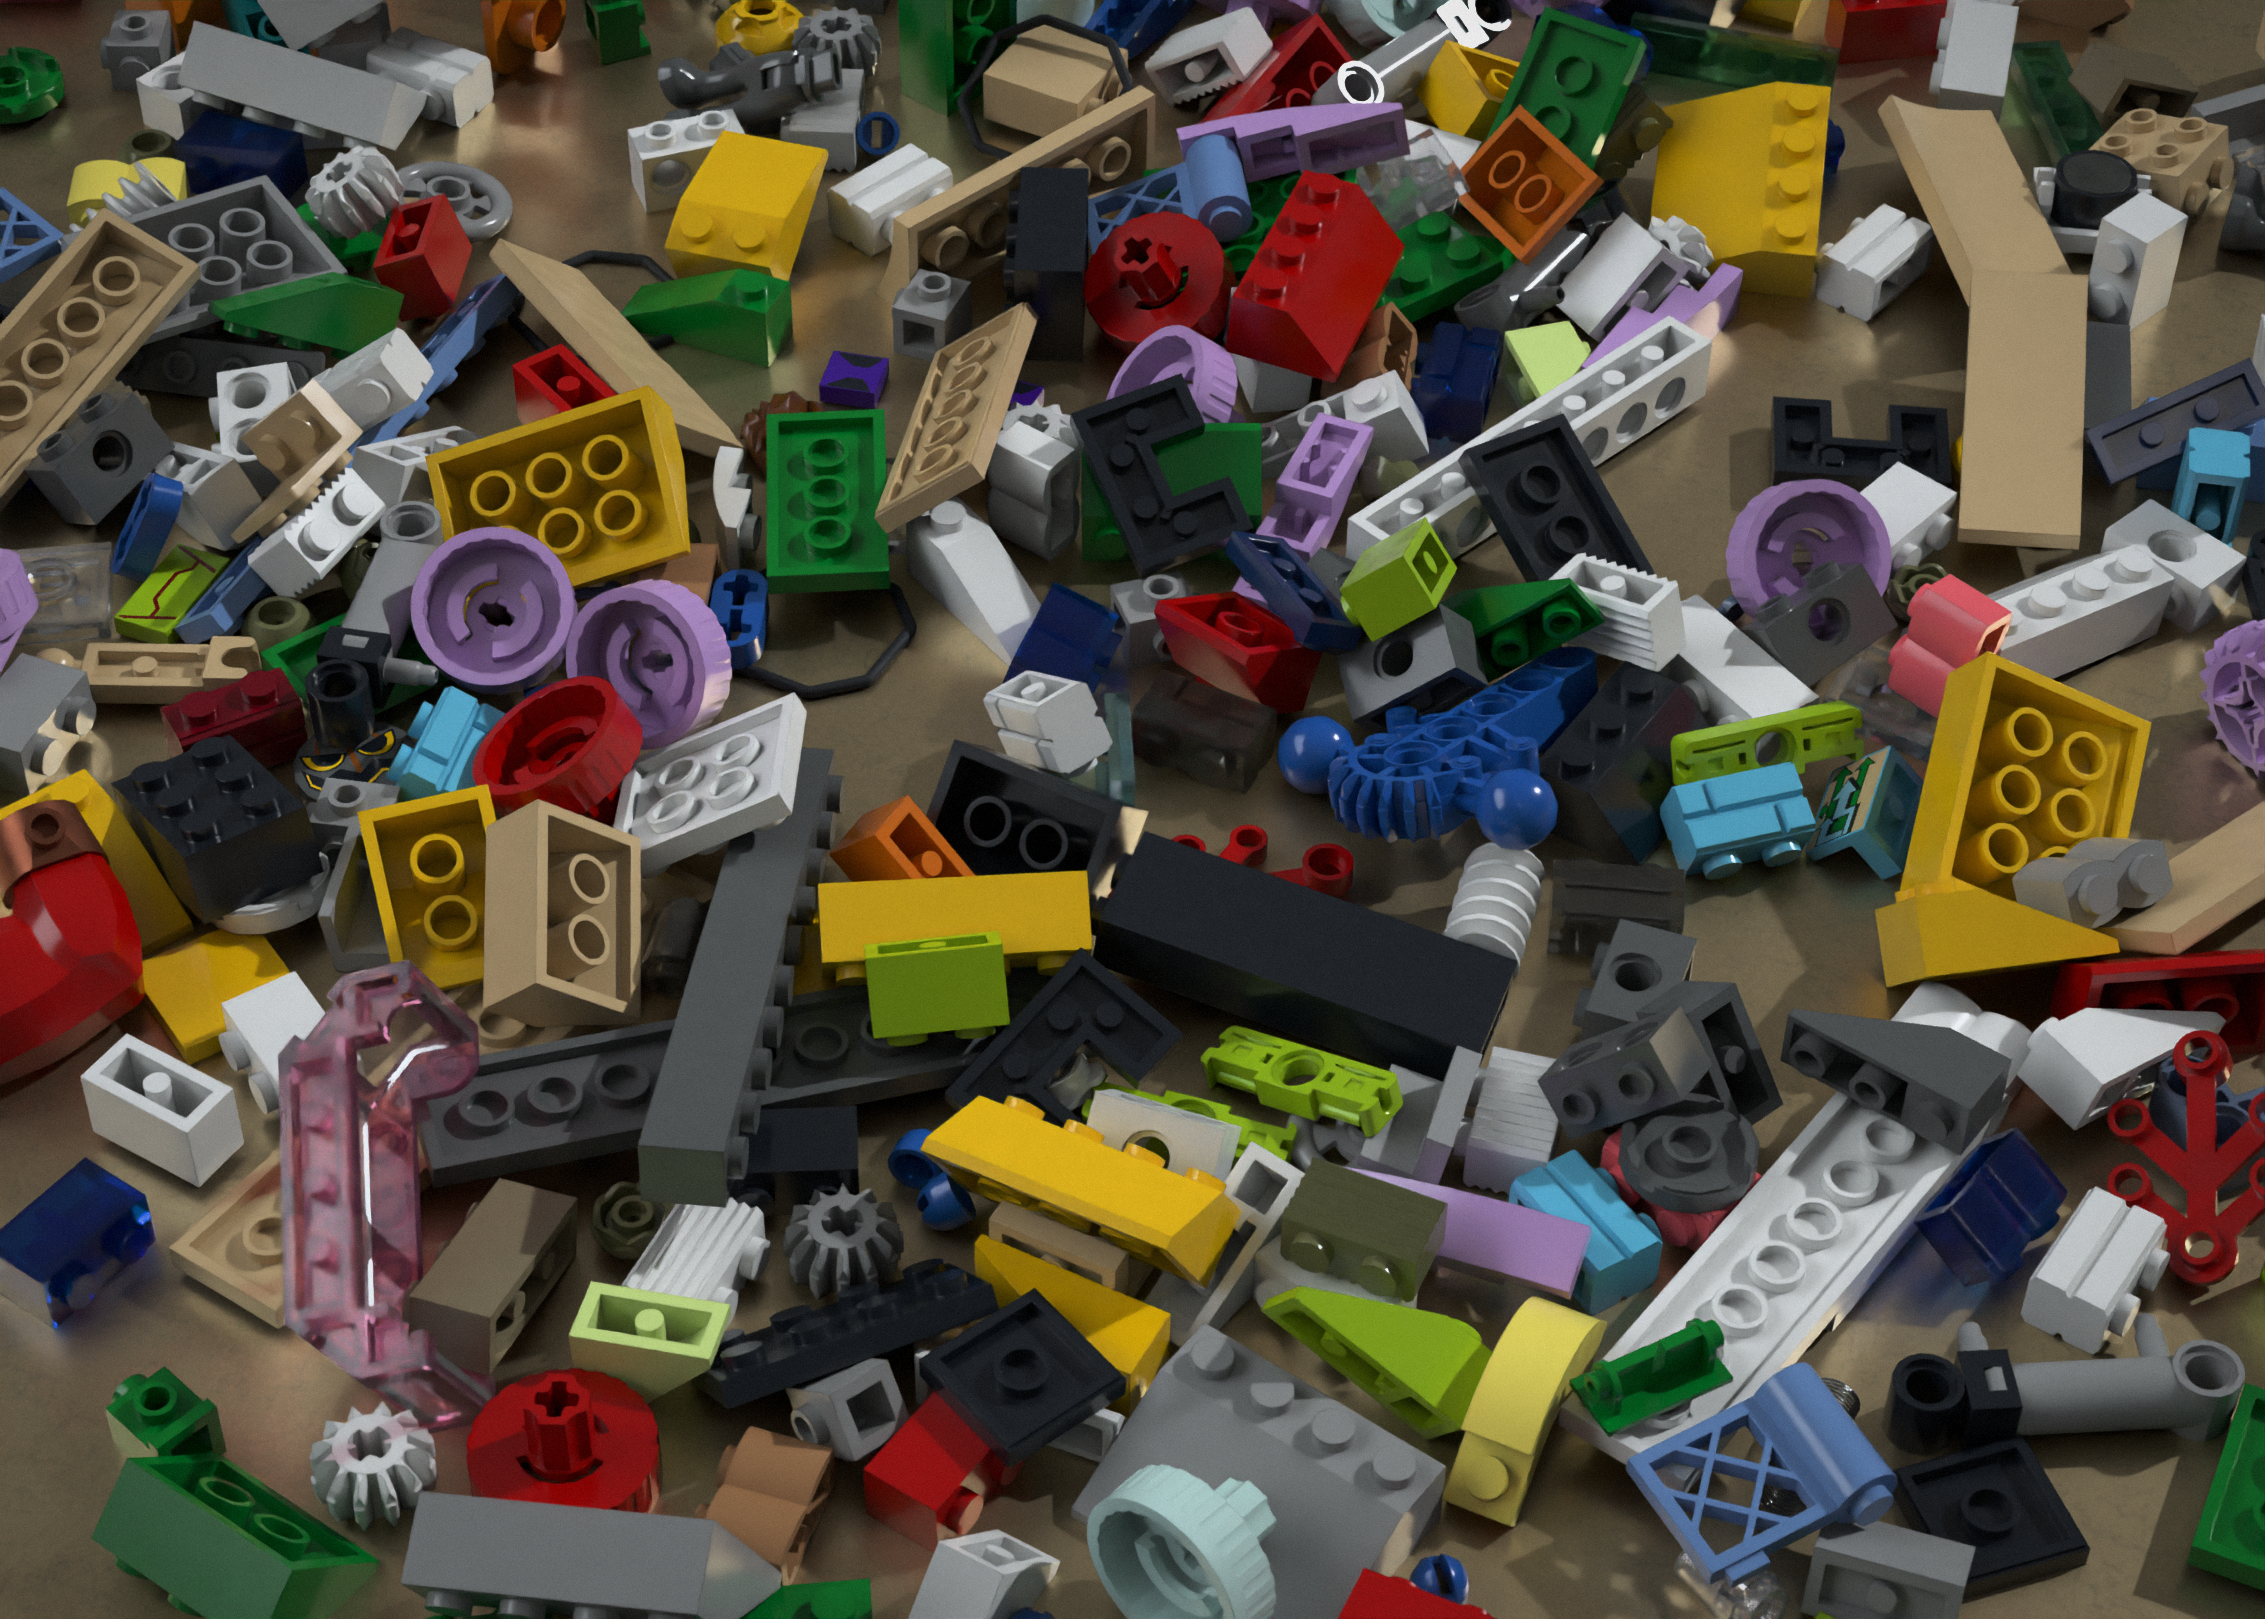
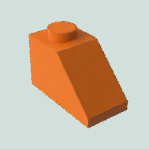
(897, 845)

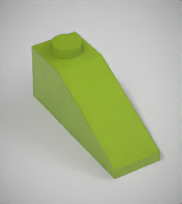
(1399, 1355)

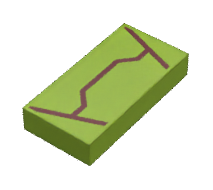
(169, 595)

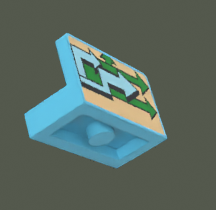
(1871, 809)

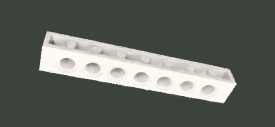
(1604, 404)

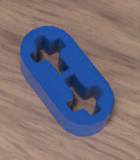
(147, 527)
(747, 618)

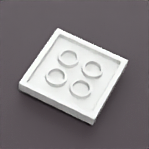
(714, 785)

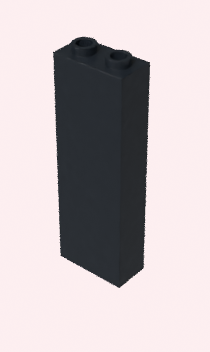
(1298, 958)

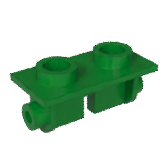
(1654, 1377)

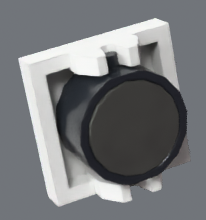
(2082, 193)

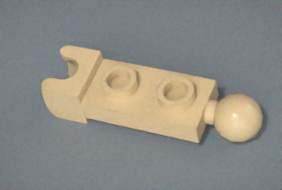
(160, 671)

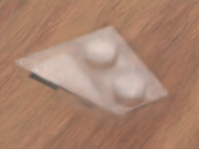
(1418, 182)

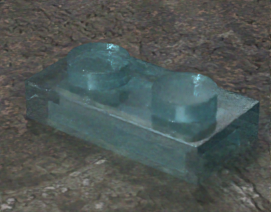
(1117, 773)

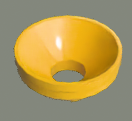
(758, 26)

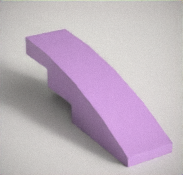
(1309, 138)
(1701, 311)
(1314, 489)
(1504, 1239)

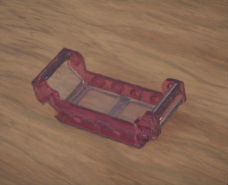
(356, 1183)

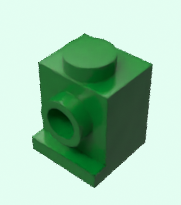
(615, 30)
(158, 1414)

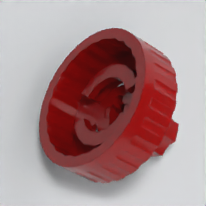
(1146, 266)
(562, 748)
(564, 1428)

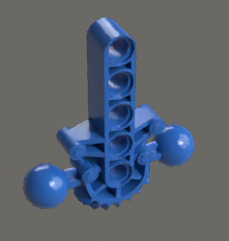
(1450, 764)

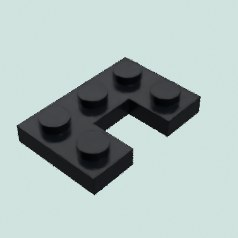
(1120, 447)
(1807, 451)
(1073, 1011)

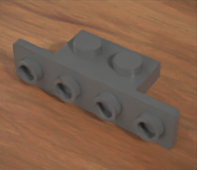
(192, 359)

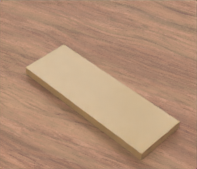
(611, 343)
(2024, 410)
(957, 417)
(2210, 888)

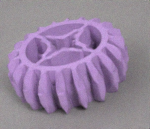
(2238, 692)

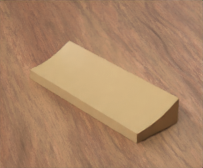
(1971, 191)
(966, 225)
(80, 332)

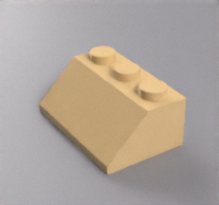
(562, 919)

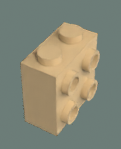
(1049, 81)

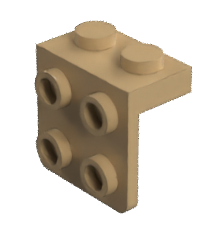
(2178, 153)

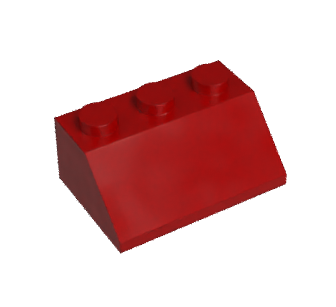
(2203, 981)

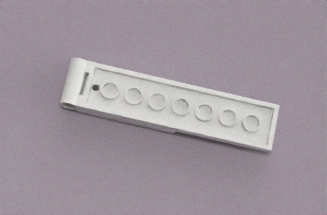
(1787, 1263)

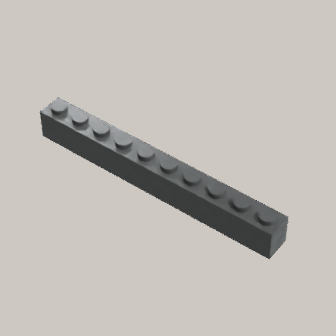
(734, 996)

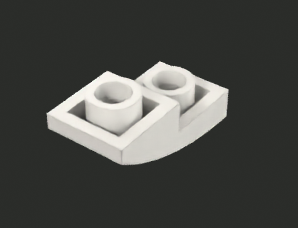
(734, 517)

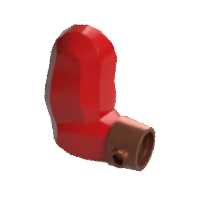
(70, 941)

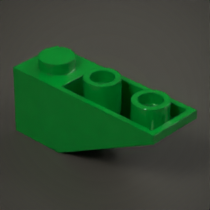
(318, 310)
(1524, 620)

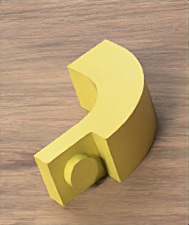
(1518, 1406)

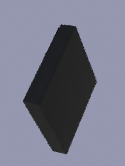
(1022, 1377)
(2000, 1505)

